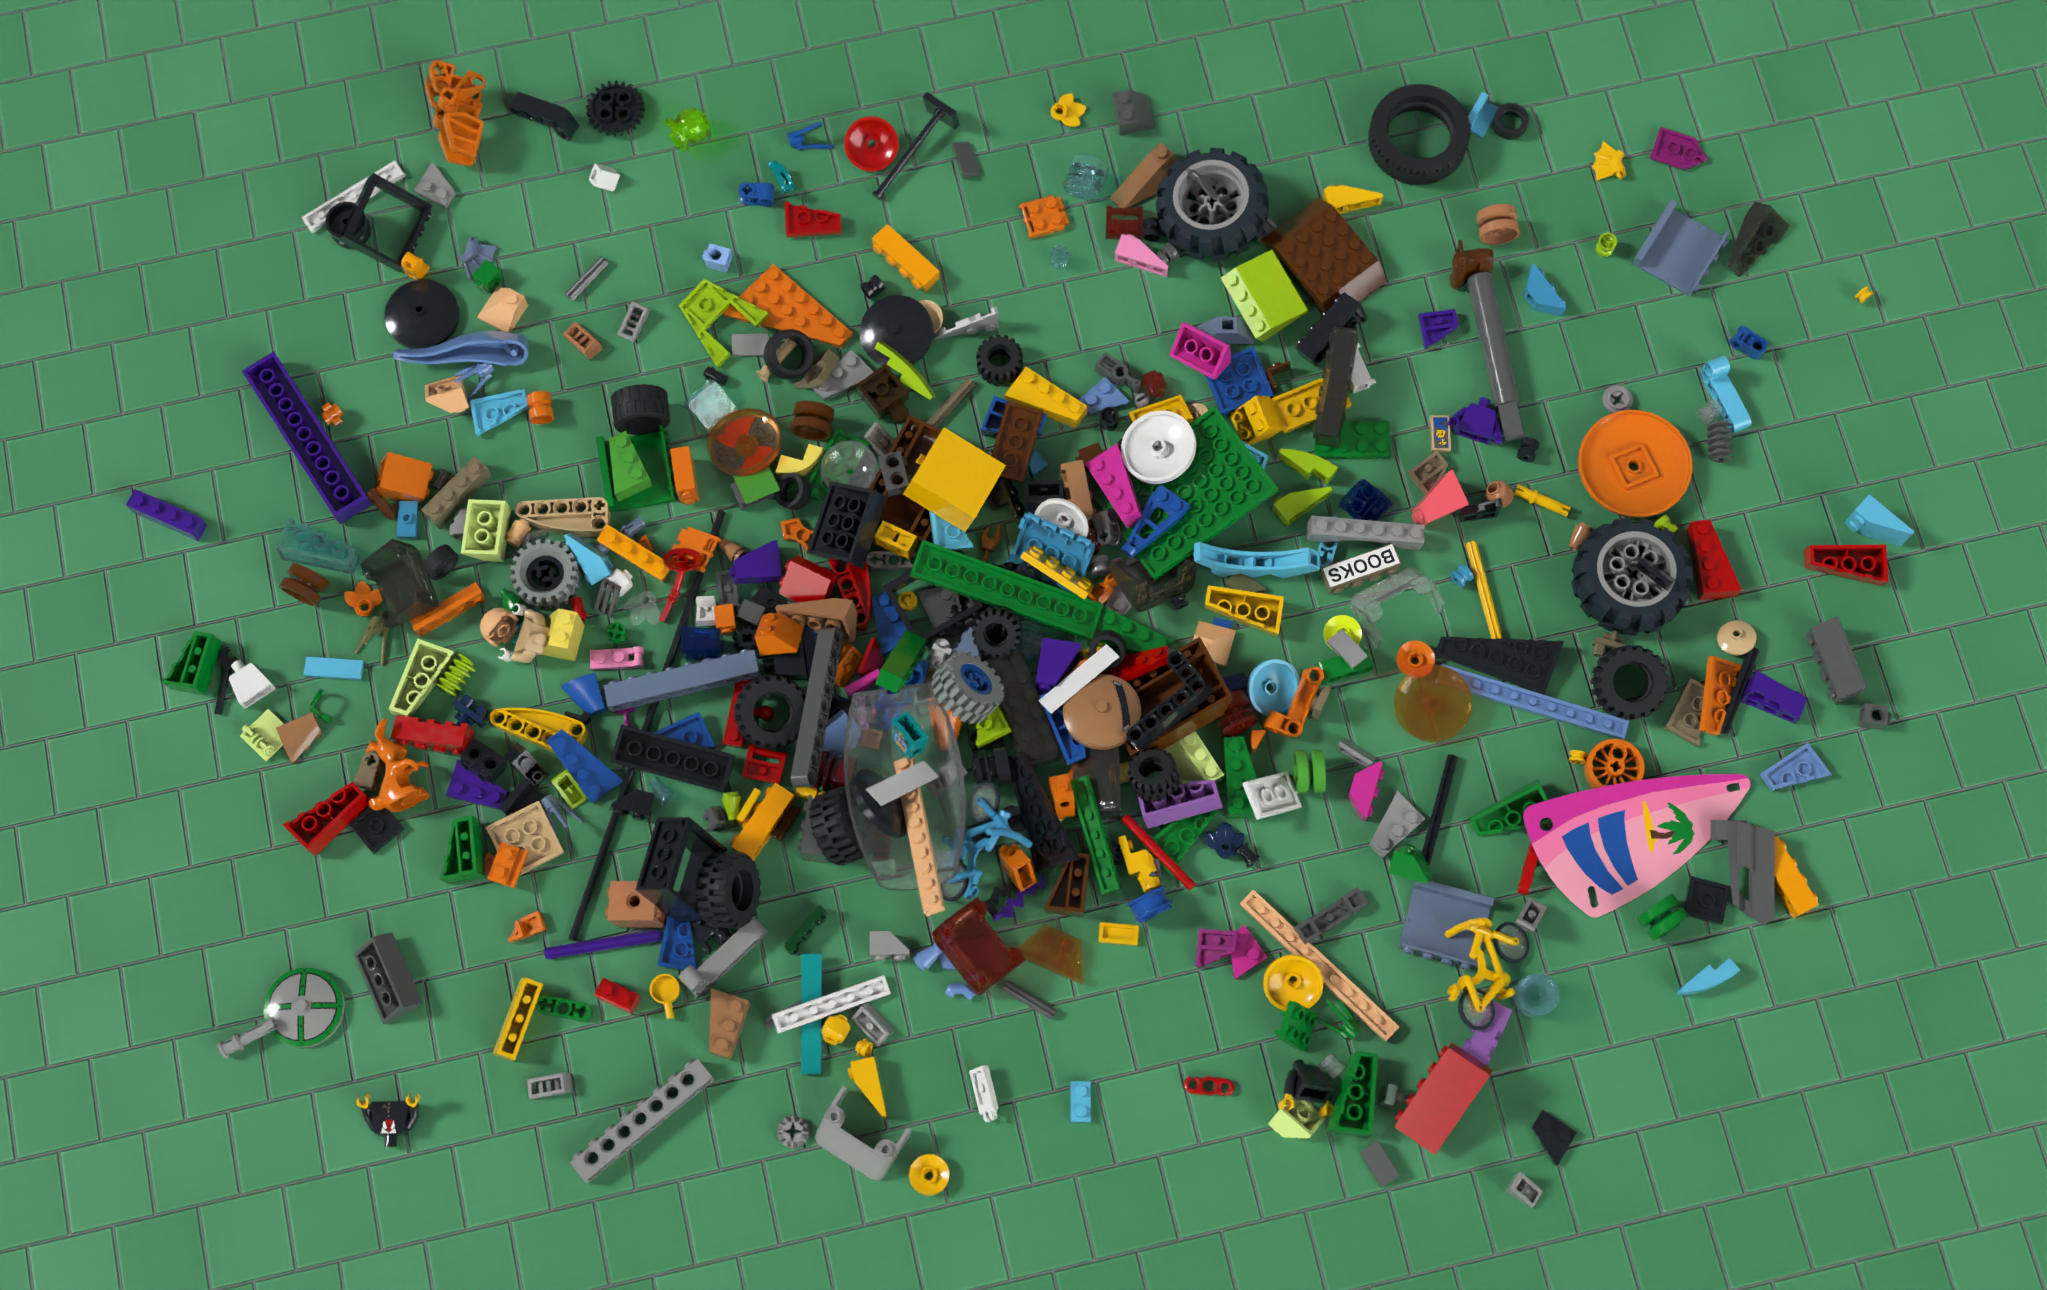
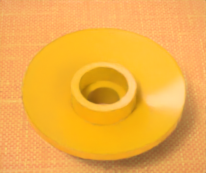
(926, 1164)

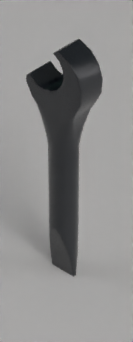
(225, 672)

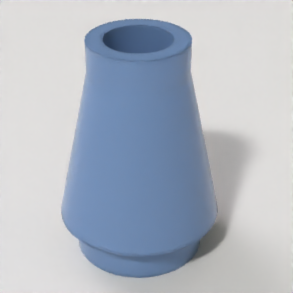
(927, 957)

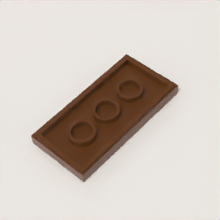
(1016, 440)

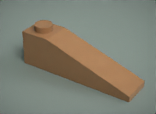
(1145, 178)

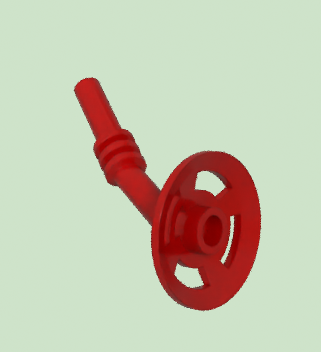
(681, 566)

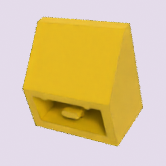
(1256, 420)

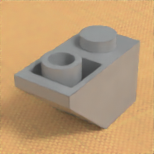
(886, 945)

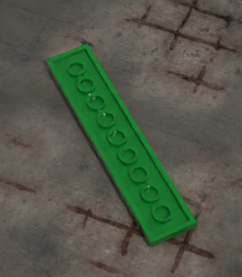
(1005, 588)

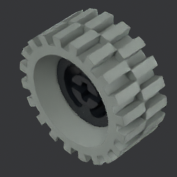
(535, 562)

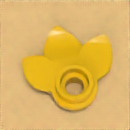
(1070, 111)

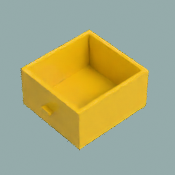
(954, 479)

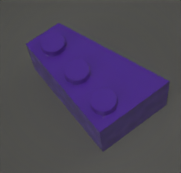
(1773, 697)

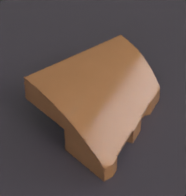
(299, 735)

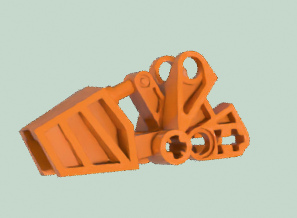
(456, 112)

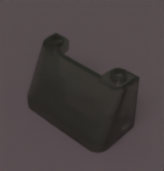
(401, 582)
(1144, 591)
(1104, 775)

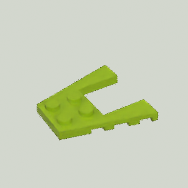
(706, 305)

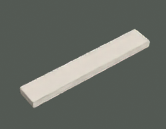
(316, 219)
(830, 1004)

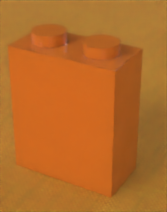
(684, 475)

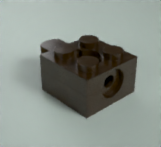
(884, 395)

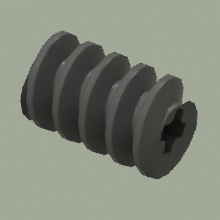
(1718, 441)

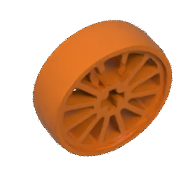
(1614, 744)

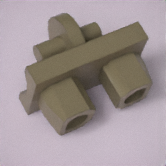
(1602, 644)

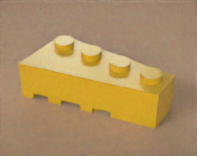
(1039, 393)
(1249, 608)

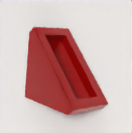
(872, 659)

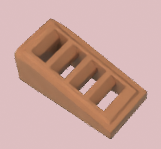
(591, 348)

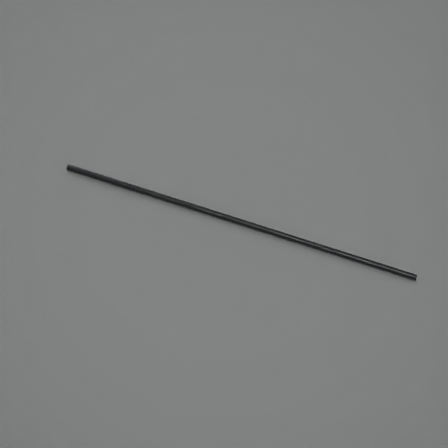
(646, 727)

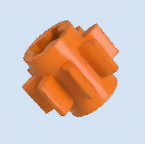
(331, 414)

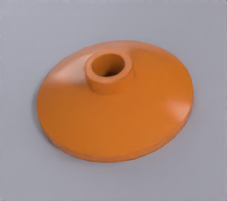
(1414, 650)

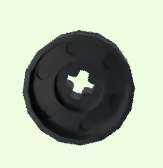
(992, 767)

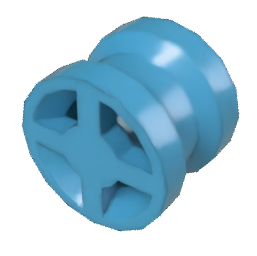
(1461, 575)

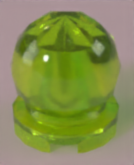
(689, 127)

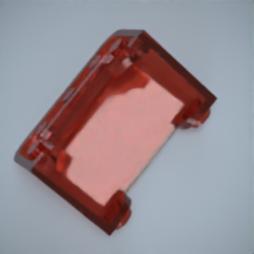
(976, 947)

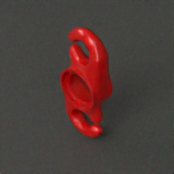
(1217, 1082)

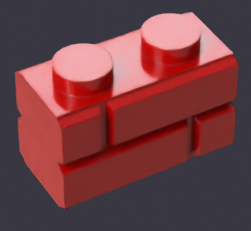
(617, 996)

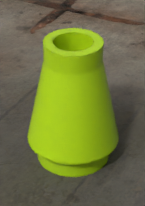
(731, 804)

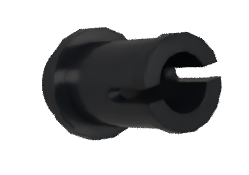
(712, 374)

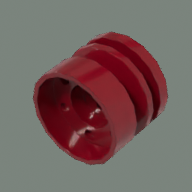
(830, 772)

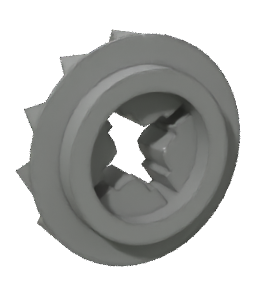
(1614, 392)
(798, 1139)

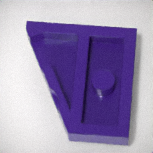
(1437, 325)

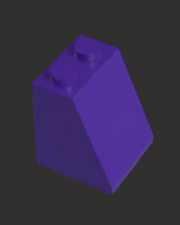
(1055, 662)

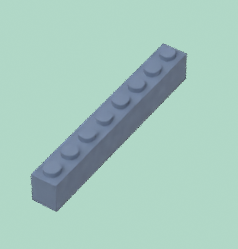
(682, 680)

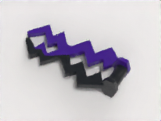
(1019, 902)

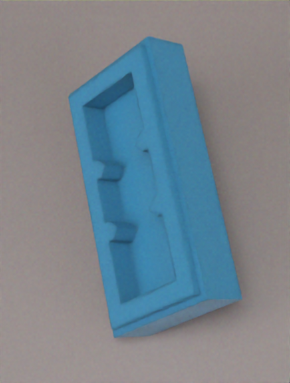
(408, 520)

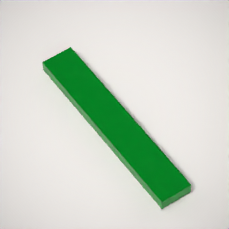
(1095, 835)

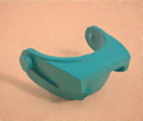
(778, 171)

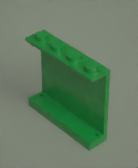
(656, 460)

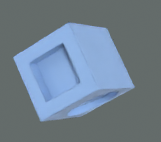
(721, 264)

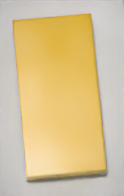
(1118, 934)

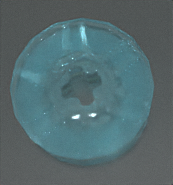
(1086, 177)
(1546, 991)

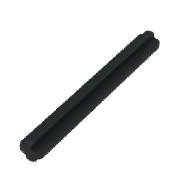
(1738, 690)

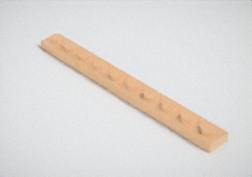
(921, 846)
(1332, 976)

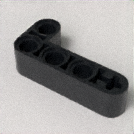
(544, 113)

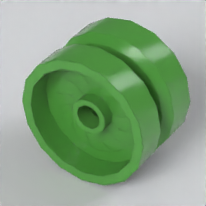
(1309, 772)

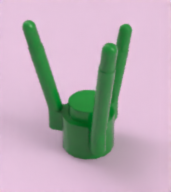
(1350, 1026)

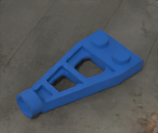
(1166, 501)

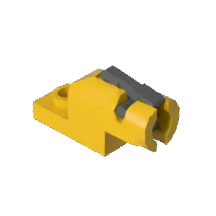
(1141, 865)

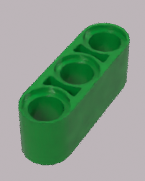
(1337, 668)

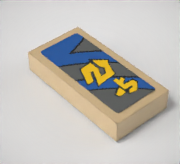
(1440, 434)

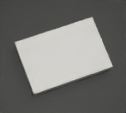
(1272, 795)

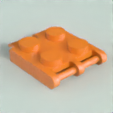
(1045, 216)
(698, 541)

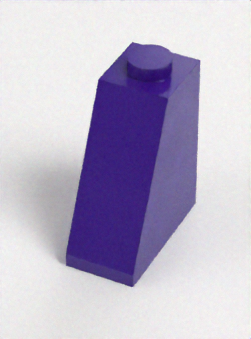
(757, 566)

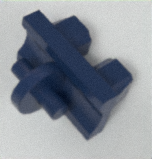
(464, 706)

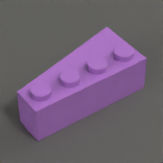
(1186, 801)
(1485, 1041)

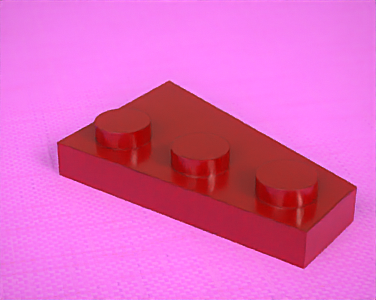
(1142, 663)

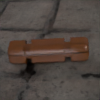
(382, 503)
(786, 823)

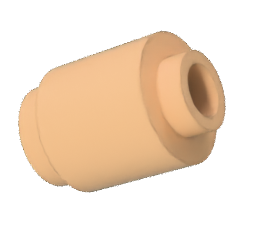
(518, 533)

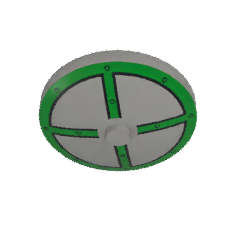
(305, 1006)

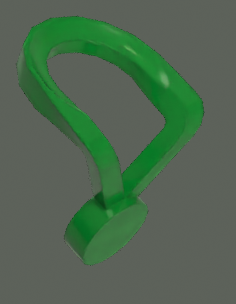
(327, 719)

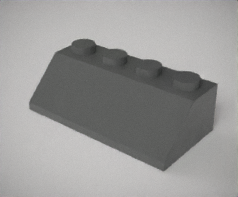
(1835, 660)
(387, 977)

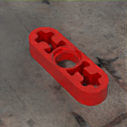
(1528, 871)

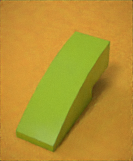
(1308, 464)

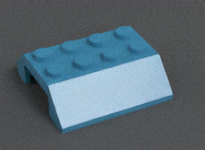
(1056, 542)

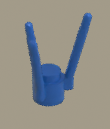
(796, 139)

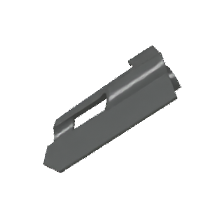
(1754, 849)

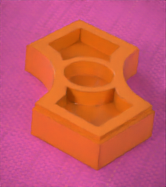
(796, 532)

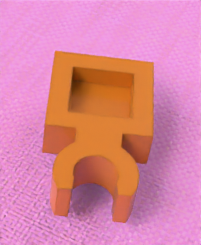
(1102, 591)

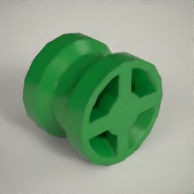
(613, 630)

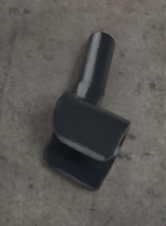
(584, 718)

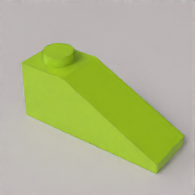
(1296, 504)

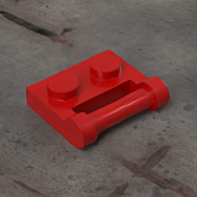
(763, 770)

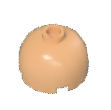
(498, 626)

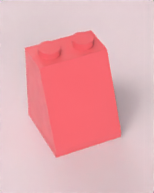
(1441, 500)

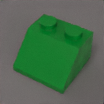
(1410, 864)

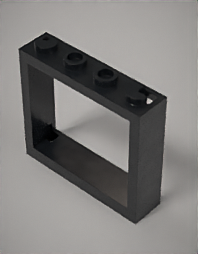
(399, 193)
(939, 631)

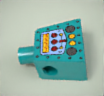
(908, 735)

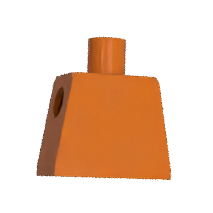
(1061, 791)
(1013, 859)

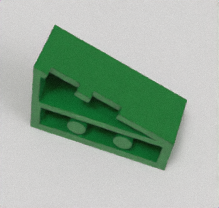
(195, 665)
(465, 851)

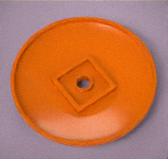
(1640, 439)

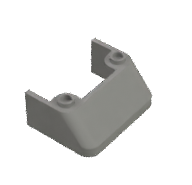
(870, 1162)

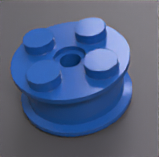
(1150, 903)

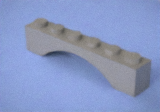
(1338, 529)

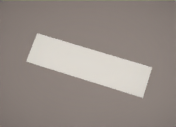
(1078, 678)
(902, 783)

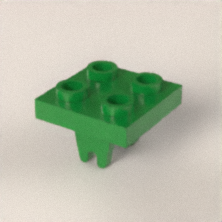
(1297, 1026)

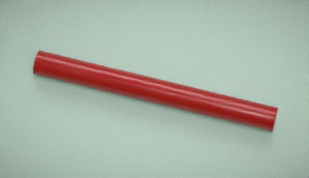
(1158, 852)

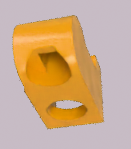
(414, 266)

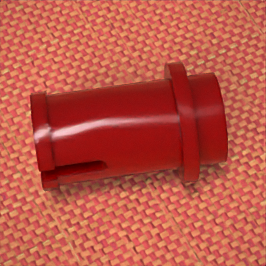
(577, 606)

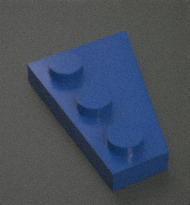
(888, 622)
(677, 946)

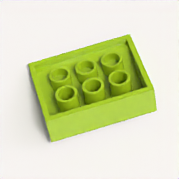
(1264, 295)

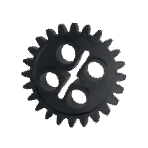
(632, 108)

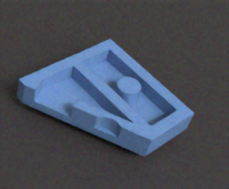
(1103, 395)

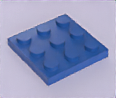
(1239, 382)

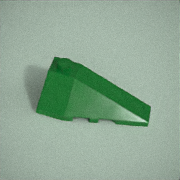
(1509, 811)

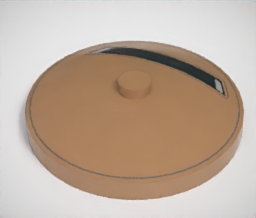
(1102, 712)

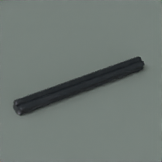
(1439, 807)

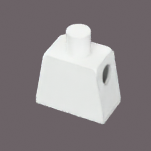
(249, 684)

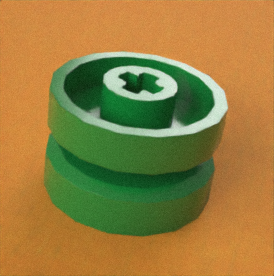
(1662, 916)

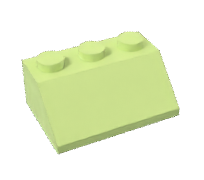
(486, 530)
(1194, 760)

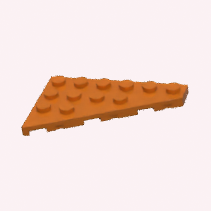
(791, 309)

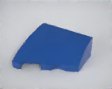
(586, 694)

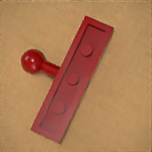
(732, 735)

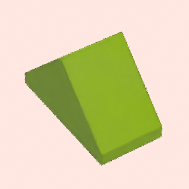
(569, 789)

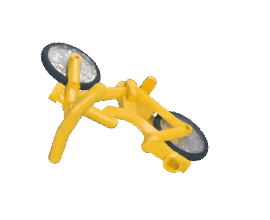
(1511, 945)

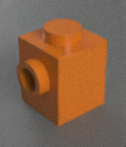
(725, 618)

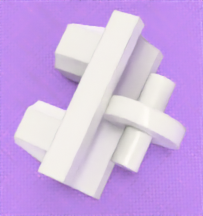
(938, 654)

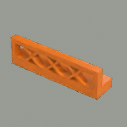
(448, 609)

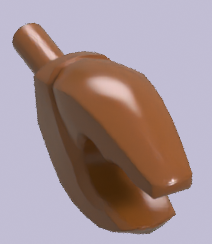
(989, 544)

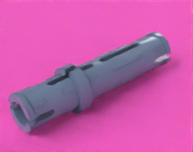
(627, 530)

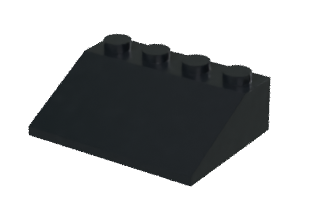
(847, 524)

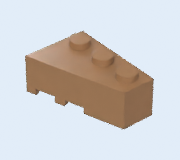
(1076, 487)
(726, 1023)

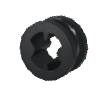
(1179, 602)

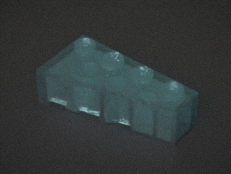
(314, 548)

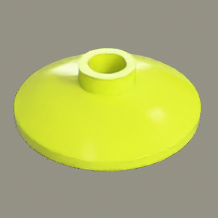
(1347, 624)

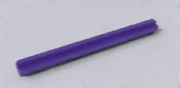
(602, 944)

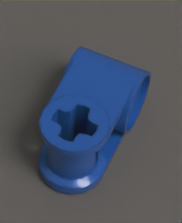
(758, 194)
(1747, 343)

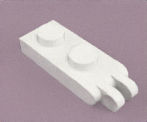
(984, 1092)

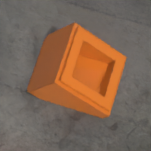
(1256, 737)

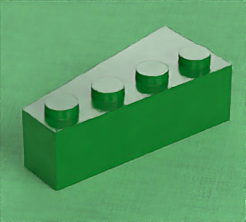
(1137, 637)
(1237, 770)
(1356, 1097)

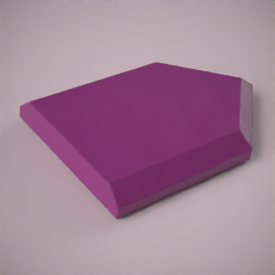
(1677, 149)

